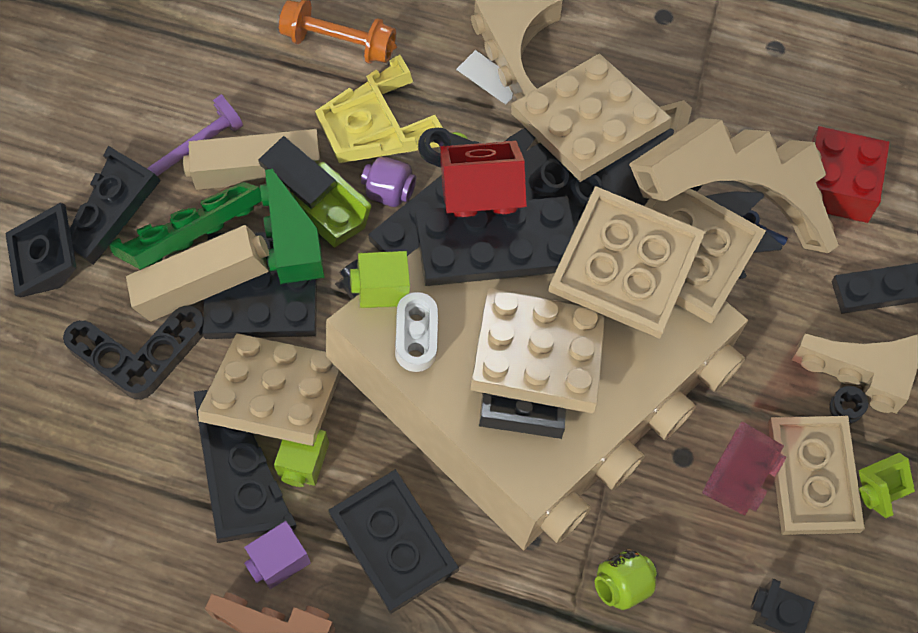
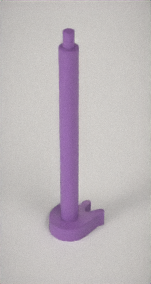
(228, 118)

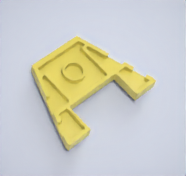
(362, 124)

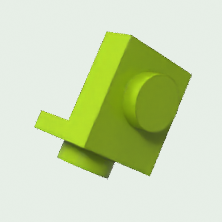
(885, 483)

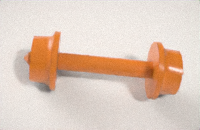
(297, 20)

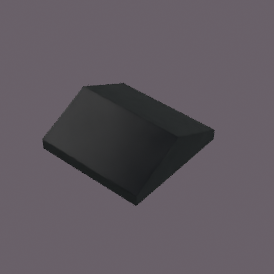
(41, 252)

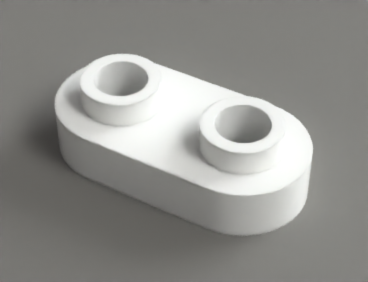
(416, 334)

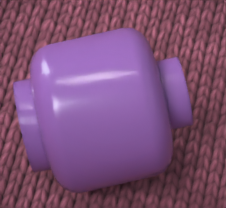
(388, 181)

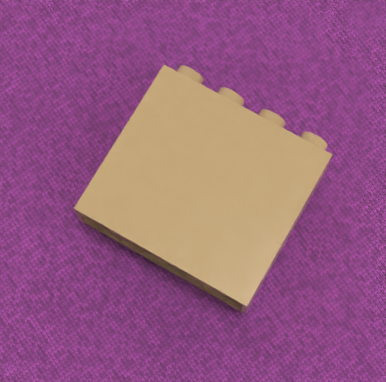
(523, 478)

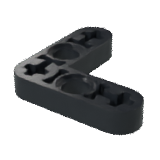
(131, 364)

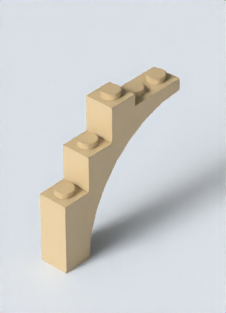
(708, 154)
(881, 368)

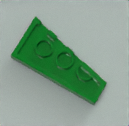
(186, 226)

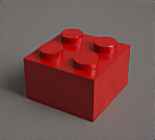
(853, 172)
(483, 178)

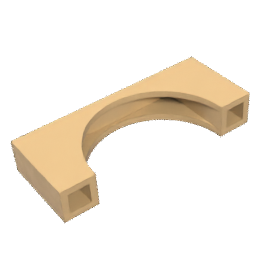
(508, 30)

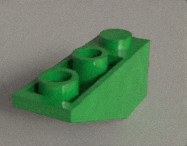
(294, 235)

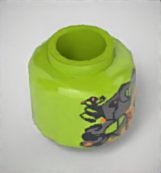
(625, 579)

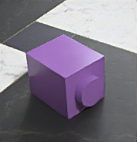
(276, 556)

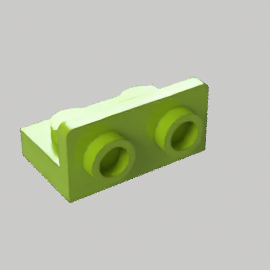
(340, 212)

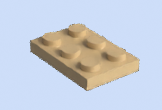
(819, 476)

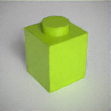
(380, 279)
(300, 462)

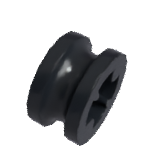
(849, 393)

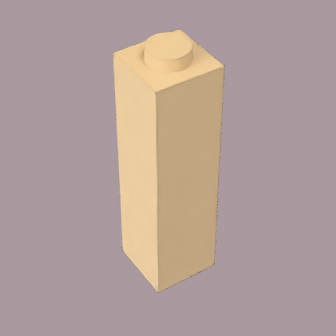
(235, 159)
(198, 273)

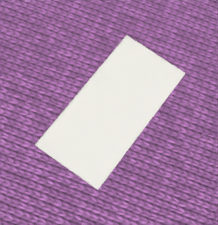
(486, 75)

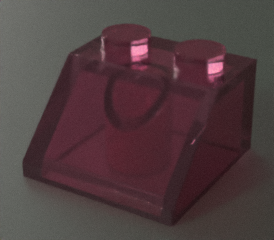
(743, 469)

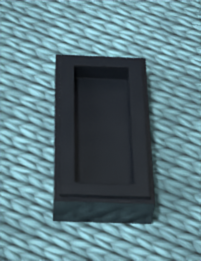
(298, 172)

